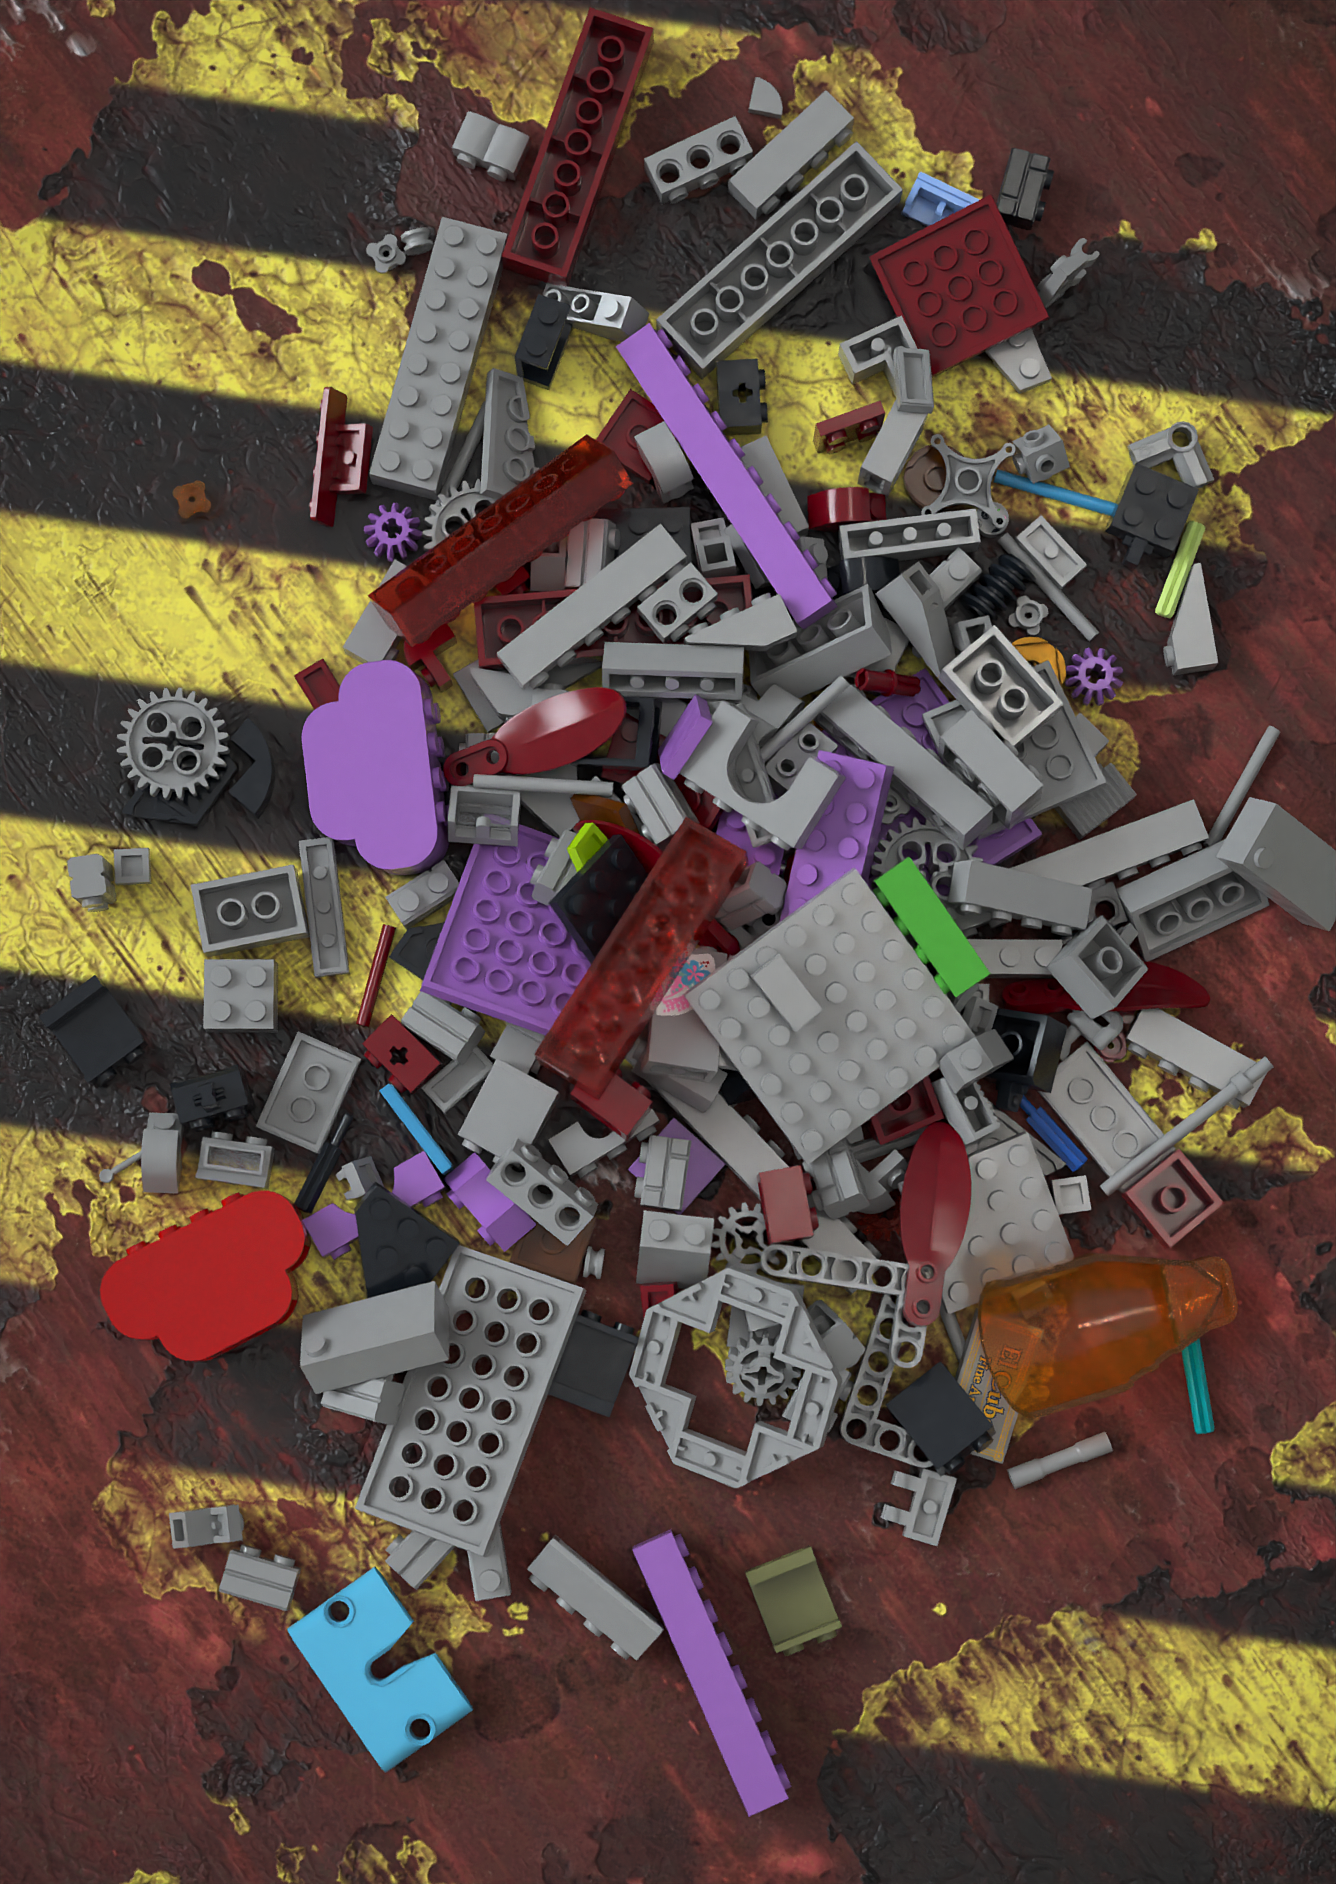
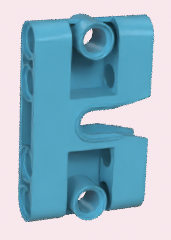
(377, 1707)

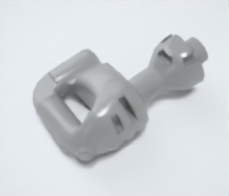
(1096, 1034)

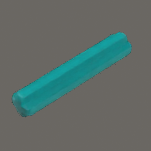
(1198, 1388)

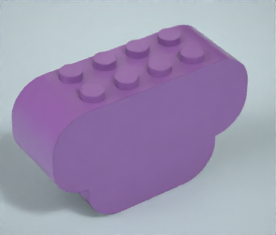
(378, 768)

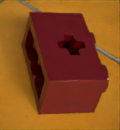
(393, 1036)

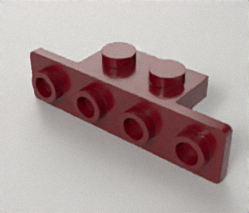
(340, 457)

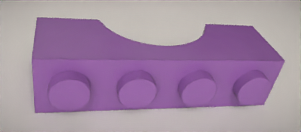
(414, 1183)

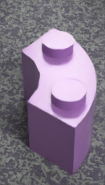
(499, 1216)

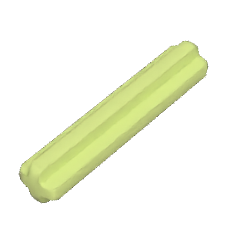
(1180, 569)

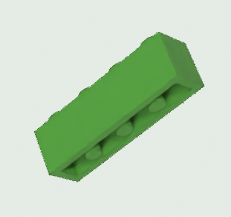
(931, 927)

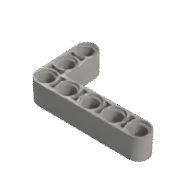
(861, 1281)
(879, 1381)

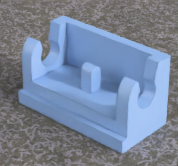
(934, 200)

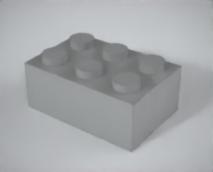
(1001, 686)
(991, 767)
(250, 911)

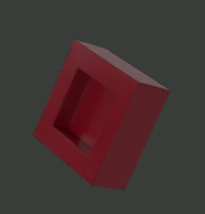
(515, 585)
(656, 1292)

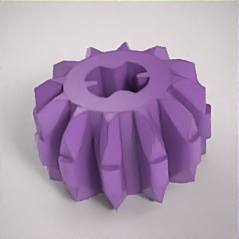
(380, 537)
(1103, 686)

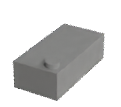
(1283, 862)
(375, 1337)

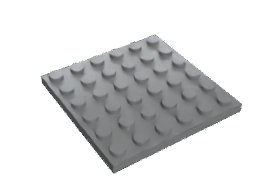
(878, 1024)

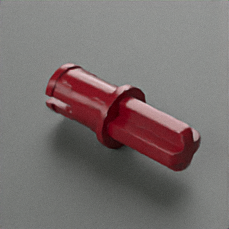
(887, 682)

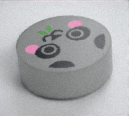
(986, 525)

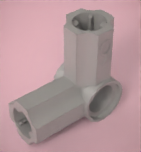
(1188, 460)

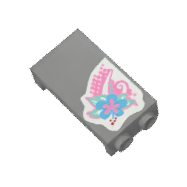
(677, 1037)

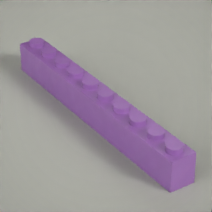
(727, 477)

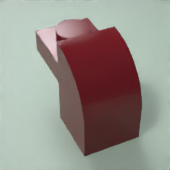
(844, 506)
(426, 653)

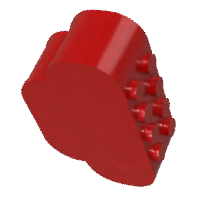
(213, 1279)

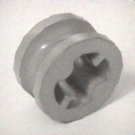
(417, 241)
(594, 1262)

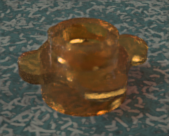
(196, 490)

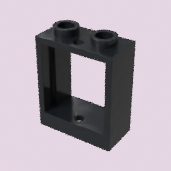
(647, 738)

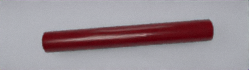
(375, 975)

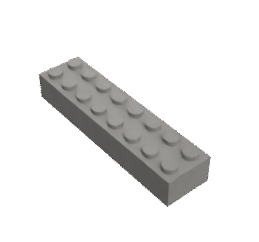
(779, 259)
(439, 359)

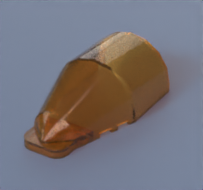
(1096, 1324)

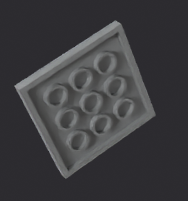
(1054, 750)
(1008, 1224)

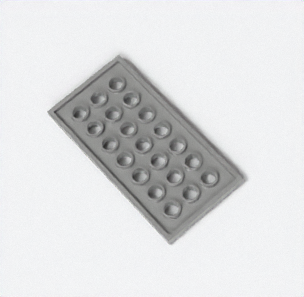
(513, 1433)

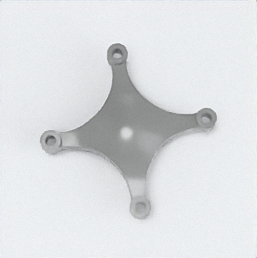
(969, 480)

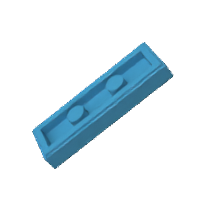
(417, 1129)

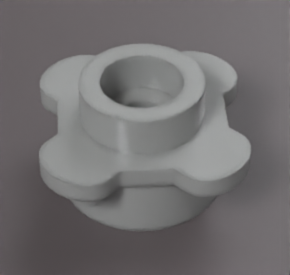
(390, 262)
(1024, 606)
(898, 807)

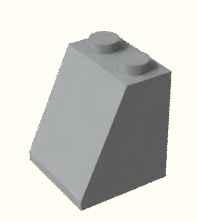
(507, 1109)
(674, 1249)

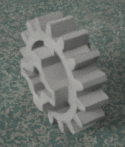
(738, 1254)
(747, 1376)

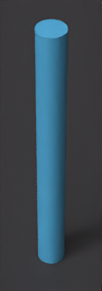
(1054, 492)

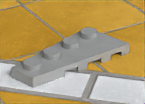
(506, 438)

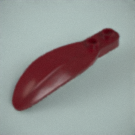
(544, 736)
(648, 855)
(1155, 989)
(933, 1216)

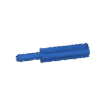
(1053, 1136)

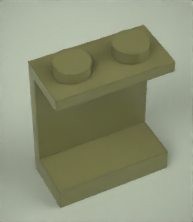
(793, 1601)

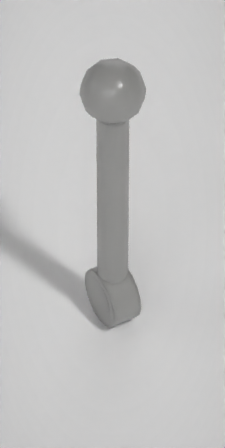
(107, 1175)

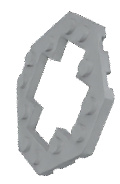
(797, 1345)

